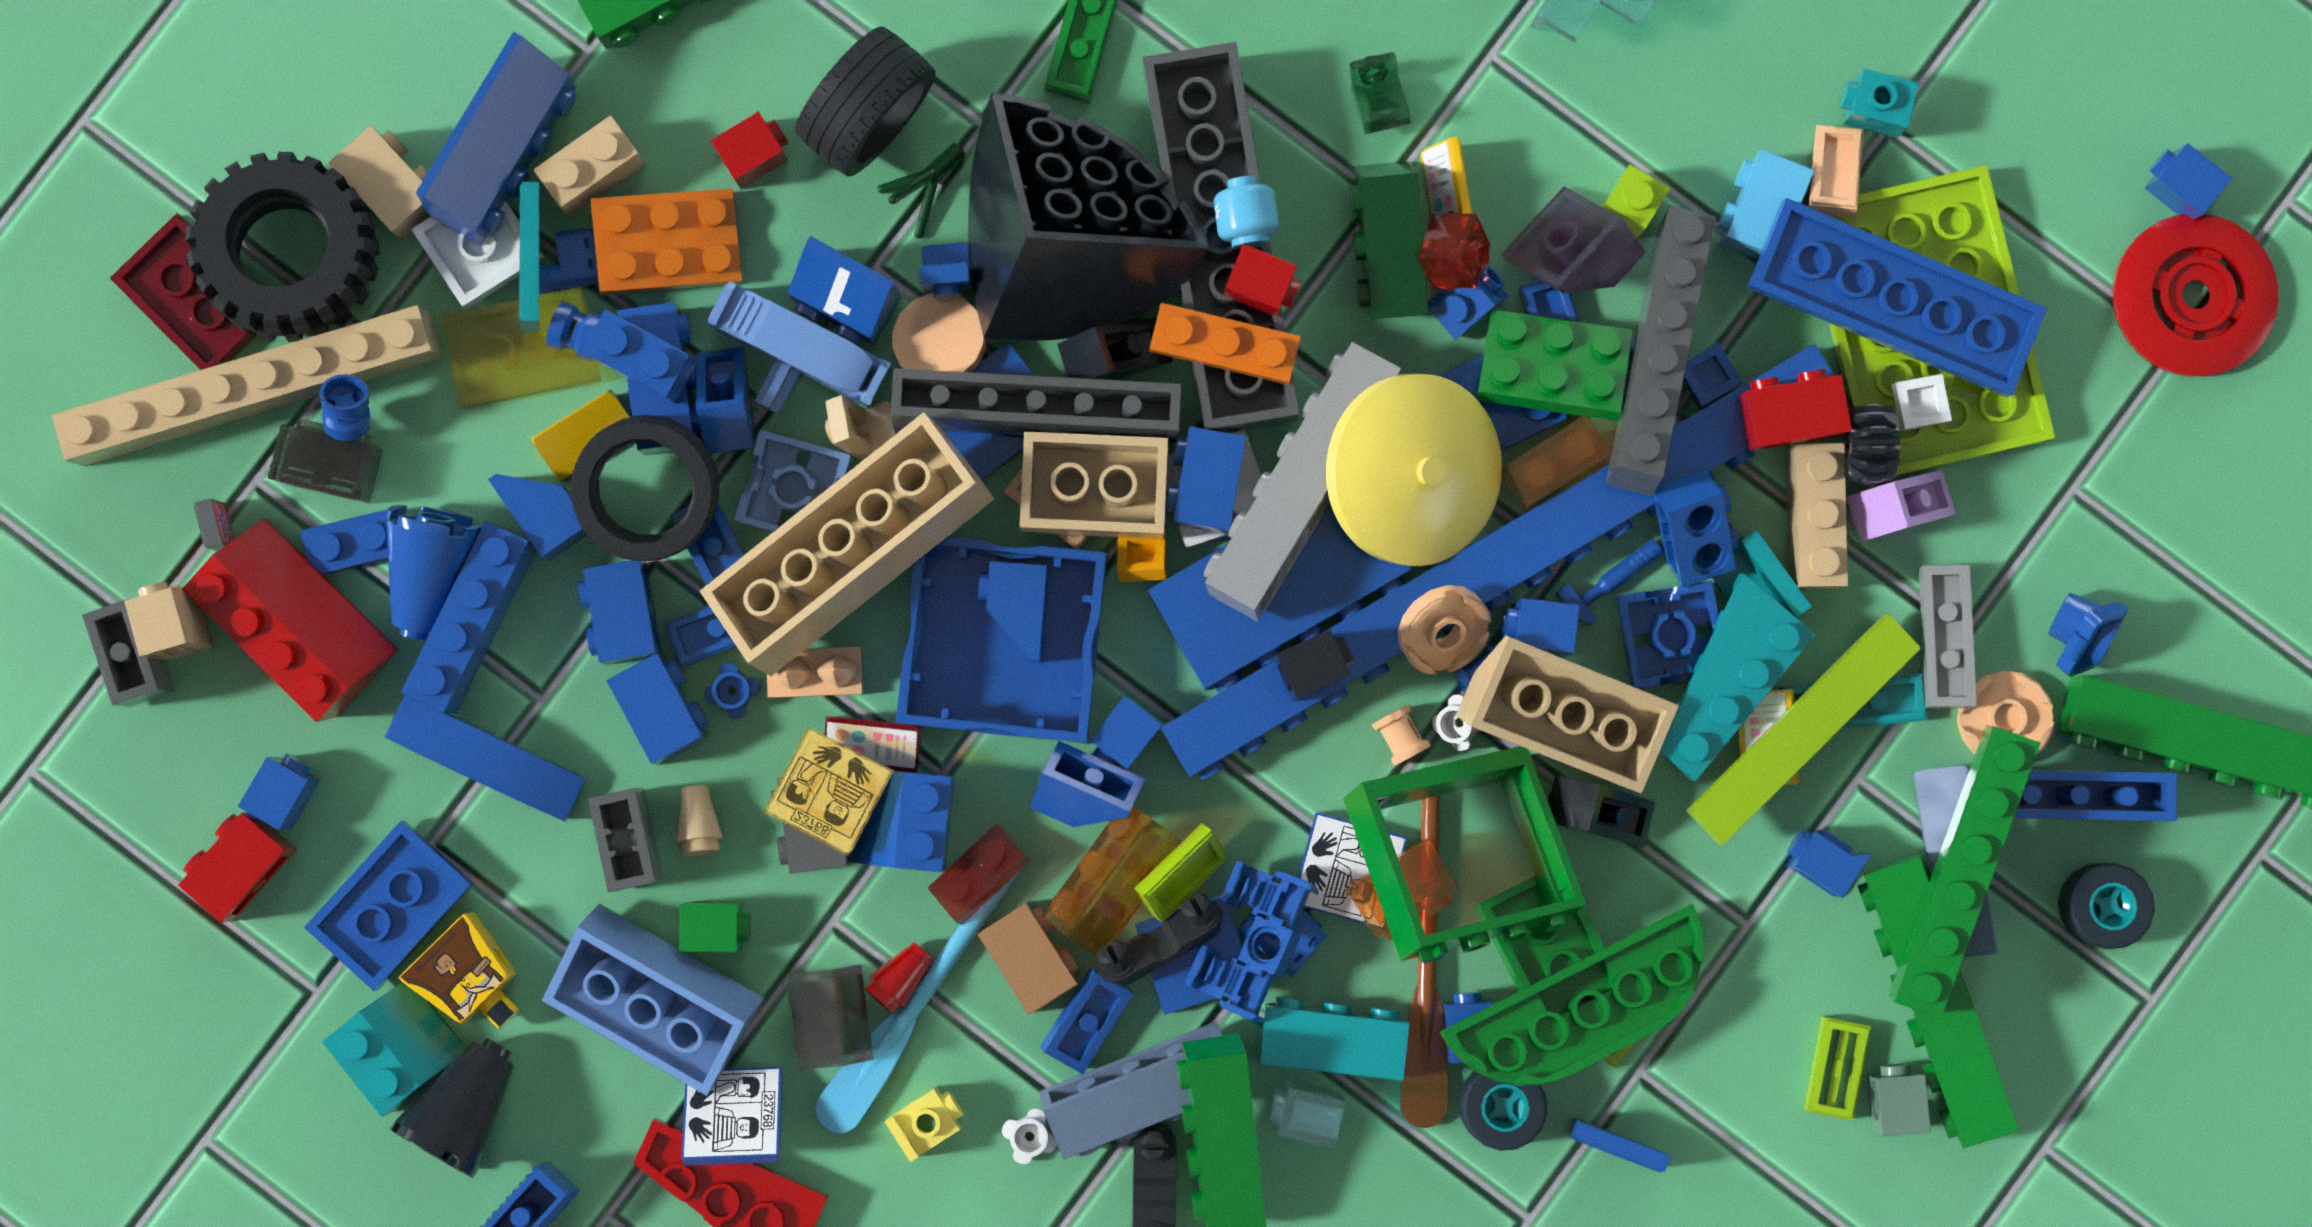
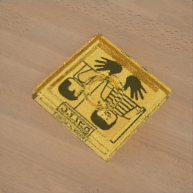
(828, 791)

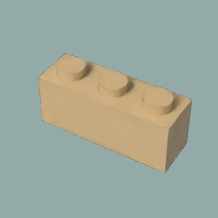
(1816, 516)

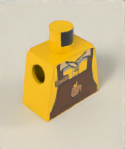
(464, 974)

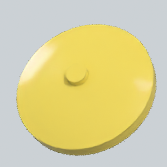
(1414, 469)

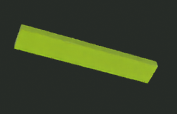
(1803, 729)

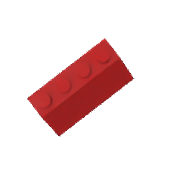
(291, 620)

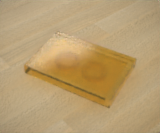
(502, 363)

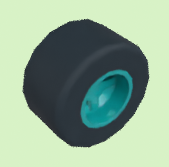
(2124, 909)
(1515, 1117)

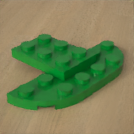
(1575, 993)

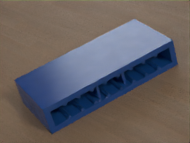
(1323, 582)

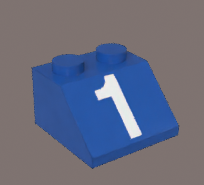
(842, 292)

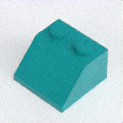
(394, 1048)

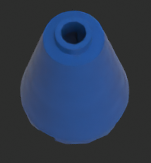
(424, 564)

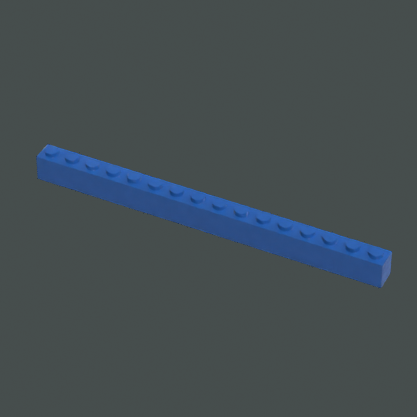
(1488, 568)

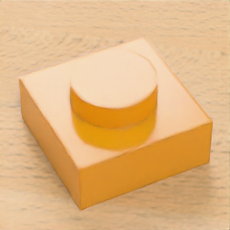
(1142, 559)

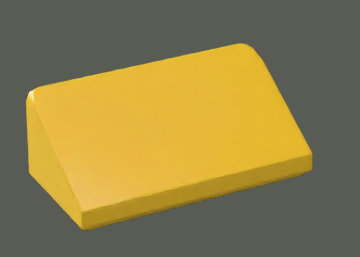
(565, 439)

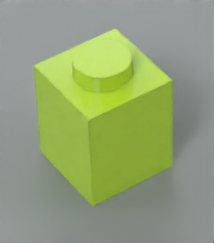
(1636, 199)

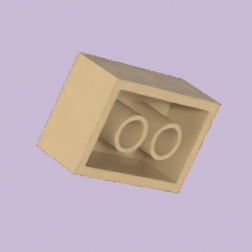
(1093, 485)

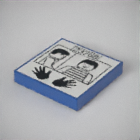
(1333, 862)
(735, 1120)

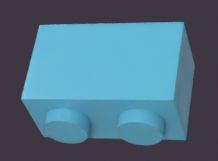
(1763, 187)

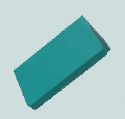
(1762, 566)

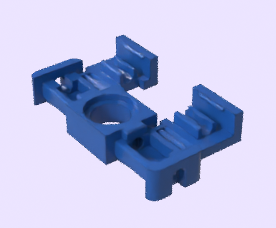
(1282, 907)

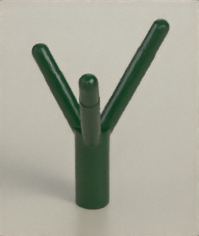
(931, 176)

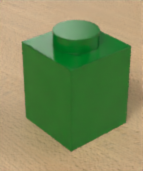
(713, 927)

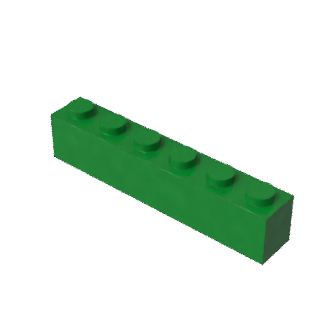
(2188, 738)
(1963, 871)
(1956, 1043)

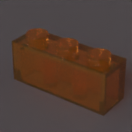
(1101, 891)

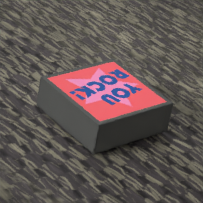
(213, 523)

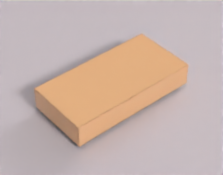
(1836, 170)

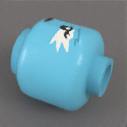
(1246, 213)

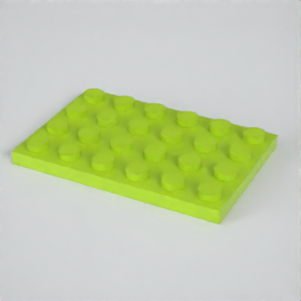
(1960, 226)

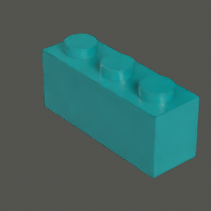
(1334, 1039)

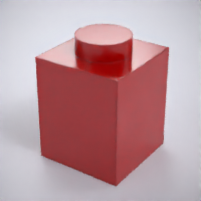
(751, 148)
(1262, 281)

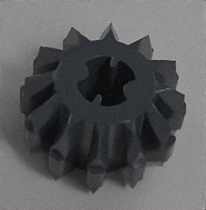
(1873, 444)

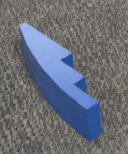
(485, 758)

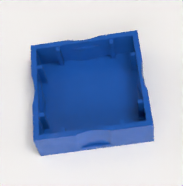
(971, 674)

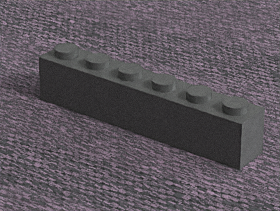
(1660, 351)
(1035, 404)

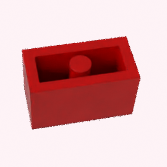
(1794, 411)
(235, 866)

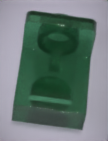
(1378, 93)

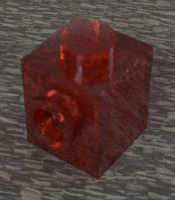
(1454, 251)

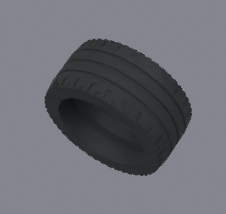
(865, 101)
(604, 529)

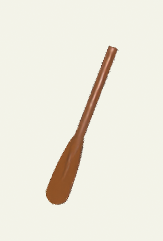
(1426, 1067)

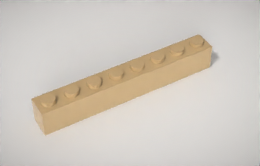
(245, 386)

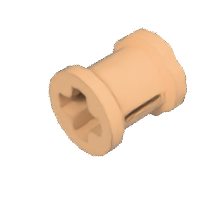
(1401, 735)

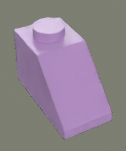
(1900, 505)

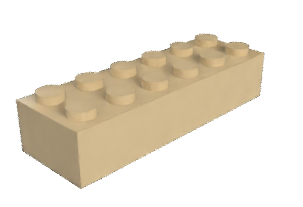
(846, 545)

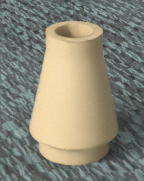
(698, 824)

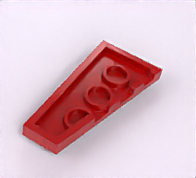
(727, 1192)

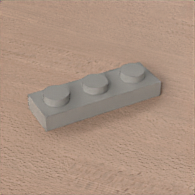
(1947, 636)

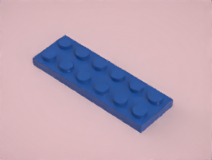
(1897, 297)

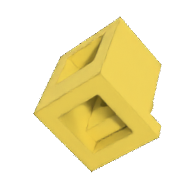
(905, 1122)

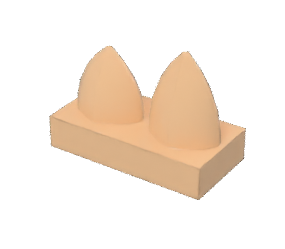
(820, 674)

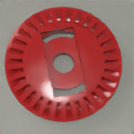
(2204, 338)

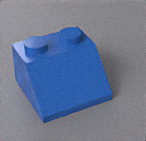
(909, 824)

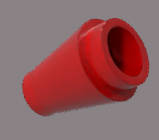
(899, 977)

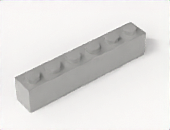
(1293, 495)

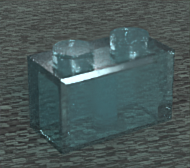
(1307, 1113)

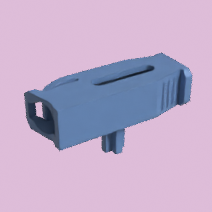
(796, 348)

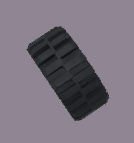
(271, 187)

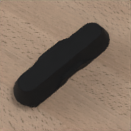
(1192, 926)
(1154, 1177)

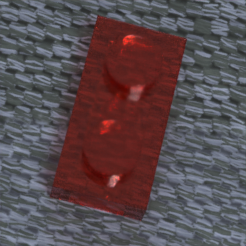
(979, 874)

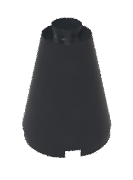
(459, 1107)

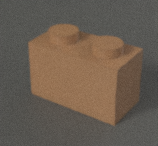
(1029, 957)

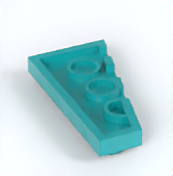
(1742, 662)

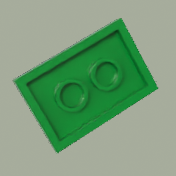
(1555, 365)

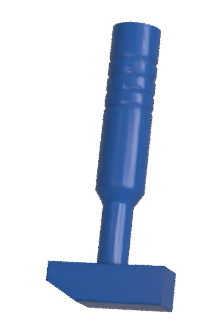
(1611, 580)

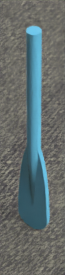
(859, 1084)

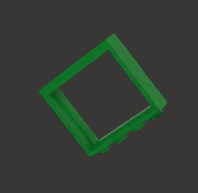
(1536, 827)

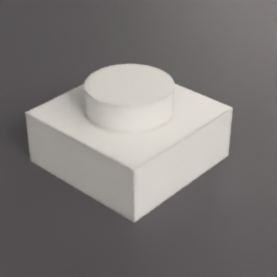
(1921, 402)

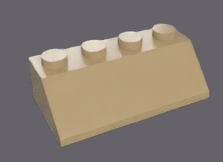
(1568, 713)

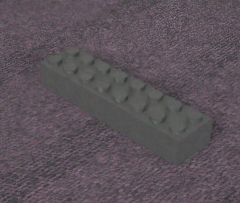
(1200, 145)

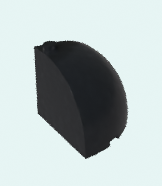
(1069, 226)

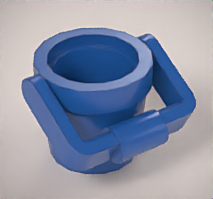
(2086, 631)

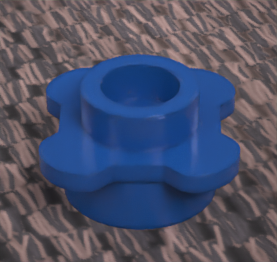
(729, 677)

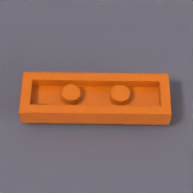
(1224, 343)

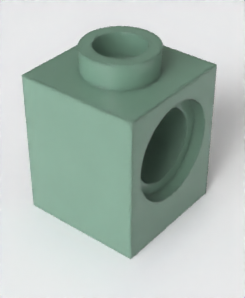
(1898, 1101)

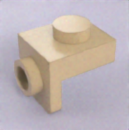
(858, 429)

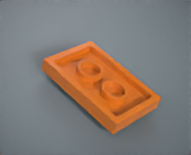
(665, 241)

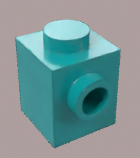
(1879, 102)

